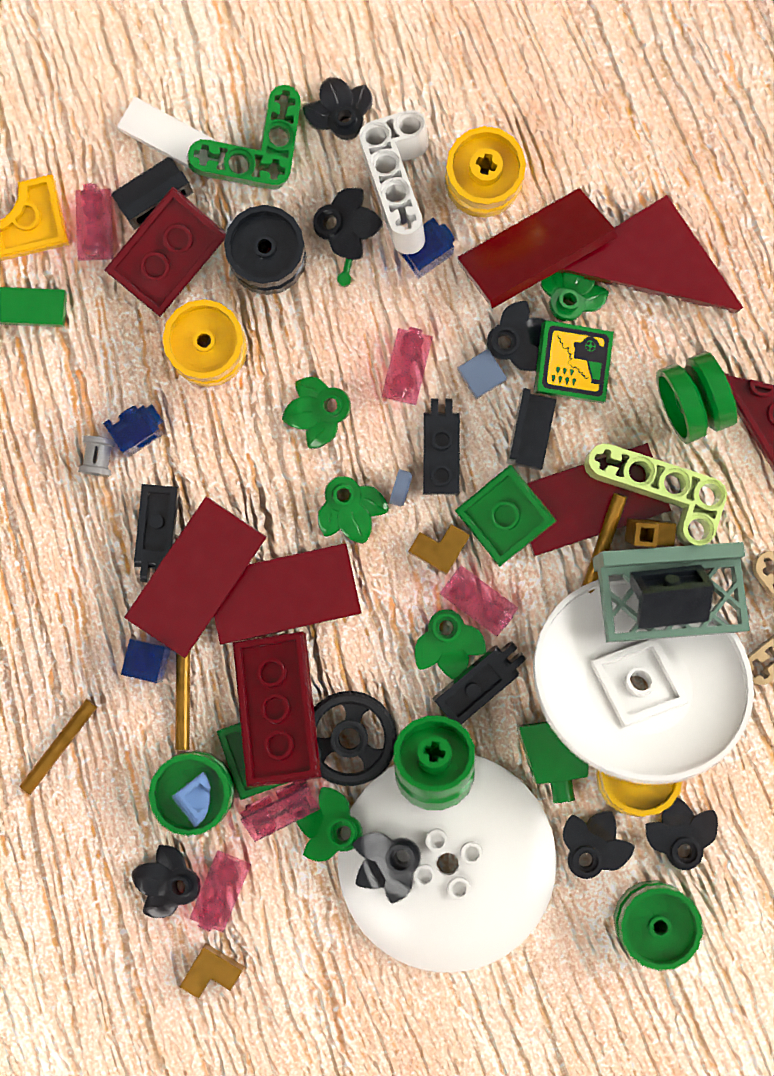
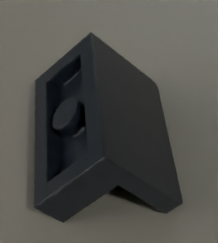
(146, 191)
(531, 430)
(672, 596)

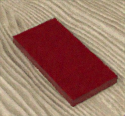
(536, 247)
(582, 503)
(195, 577)
(289, 594)
(276, 710)

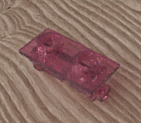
(94, 223)
(407, 365)
(479, 600)
(267, 817)
(220, 892)

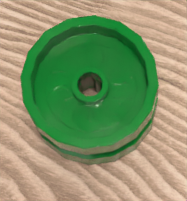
(696, 397)
(434, 762)
(179, 772)
(678, 931)

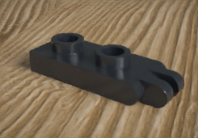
(441, 450)
(155, 526)
(479, 683)

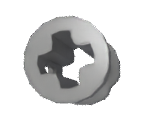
(103, 447)

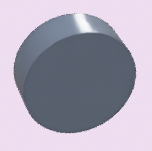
(400, 488)

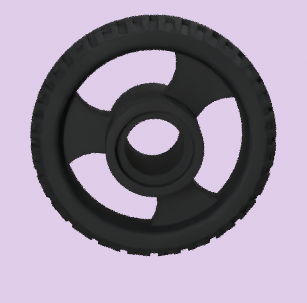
(374, 759)

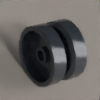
(257, 231)

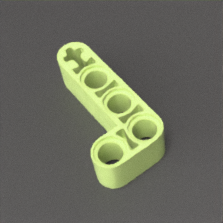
(654, 487)

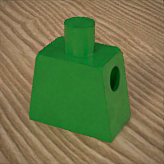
(551, 760)

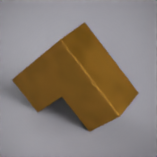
(650, 532)
(442, 554)
(211, 965)

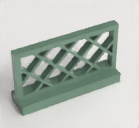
(709, 556)

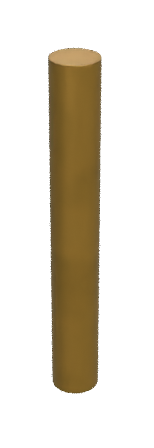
(606, 534)
(182, 703)
(58, 746)

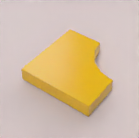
(34, 221)

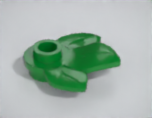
(576, 289)
(311, 411)
(352, 514)
(450, 650)
(325, 826)

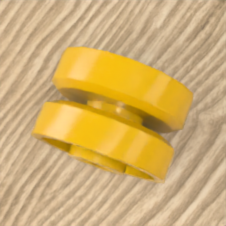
(488, 151)
(197, 323)
(636, 798)

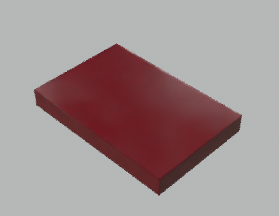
(166, 251)

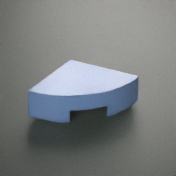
(194, 799)

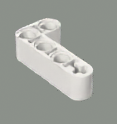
(384, 149)

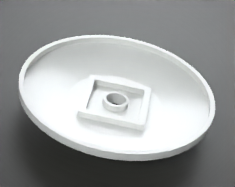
(662, 735)
(482, 906)

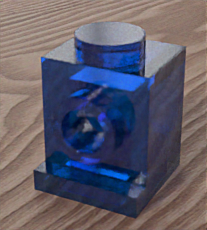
(135, 429)

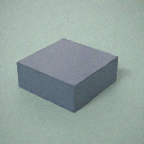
(482, 374)

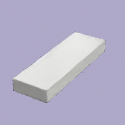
(162, 132)

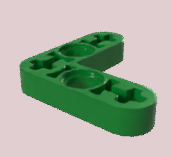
(268, 152)

